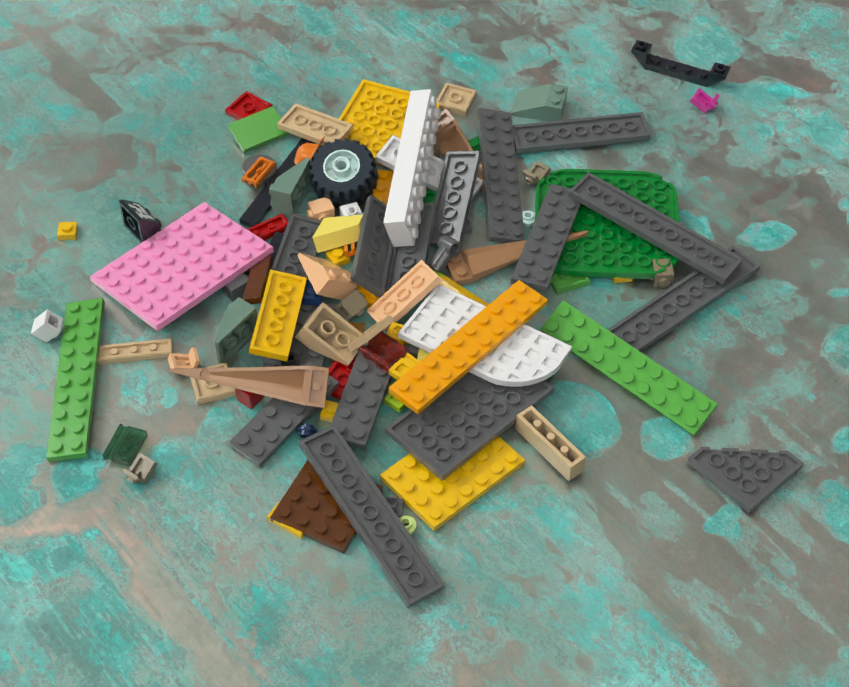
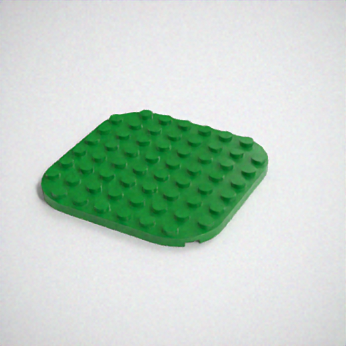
(609, 247)

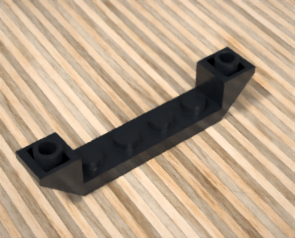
(681, 71)

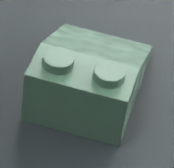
(541, 102)
(290, 189)
(235, 329)

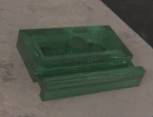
(125, 445)

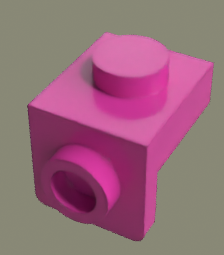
(704, 101)

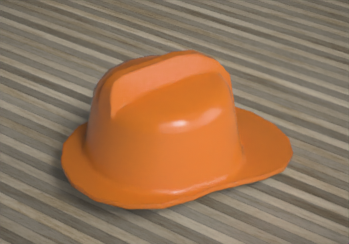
(306, 151)

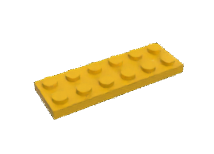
(278, 315)

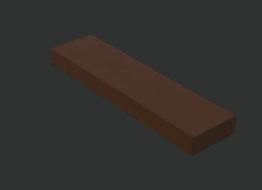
(257, 281)

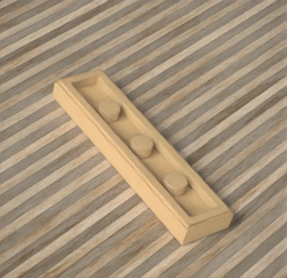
(135, 351)

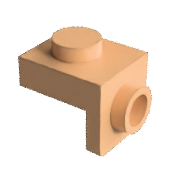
(189, 360)

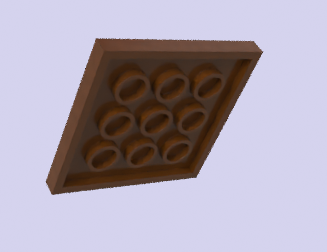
(315, 512)

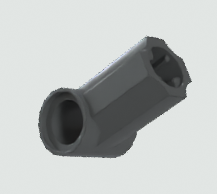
(446, 250)

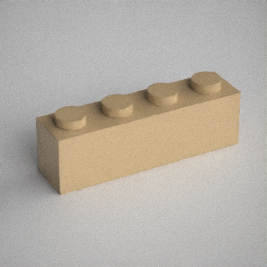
(550, 443)

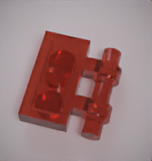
(385, 346)

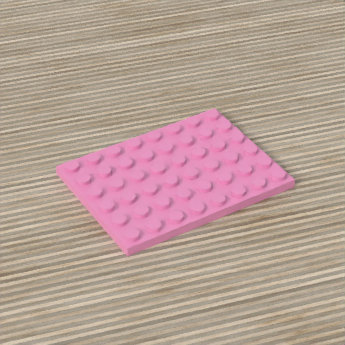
(181, 265)

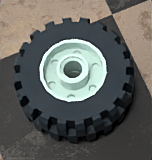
(343, 172)

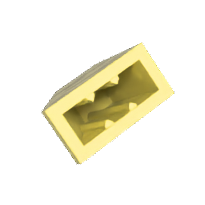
(337, 232)

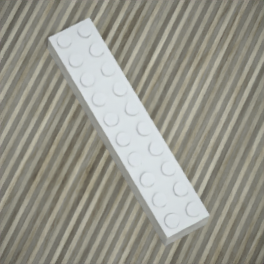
(412, 168)

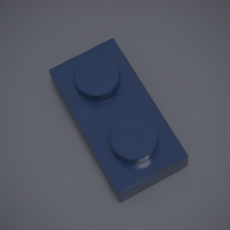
(310, 296)

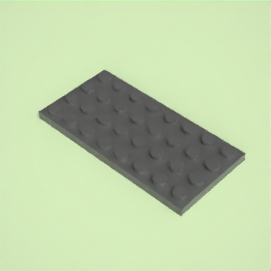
(463, 421)

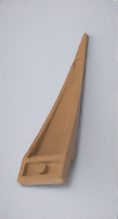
(452, 138)
(482, 261)
(288, 383)

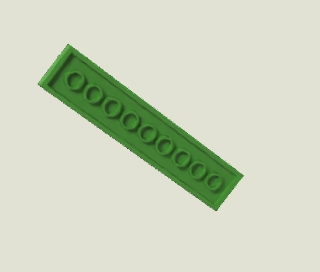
(630, 368)
(76, 381)

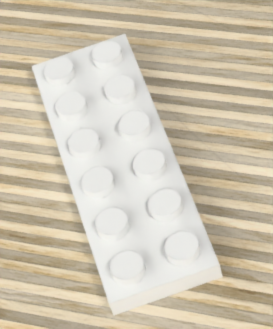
(388, 155)

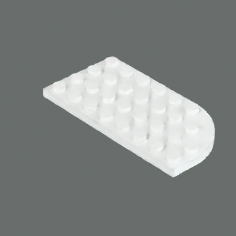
(519, 361)

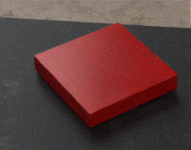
(246, 105)

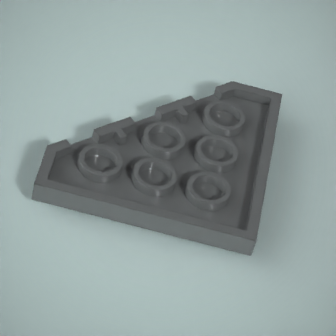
(745, 475)

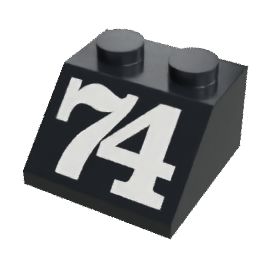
(138, 220)

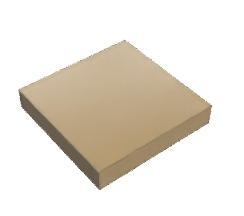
(456, 99)
(370, 333)
(208, 391)

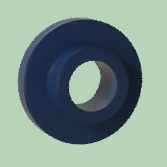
(306, 430)

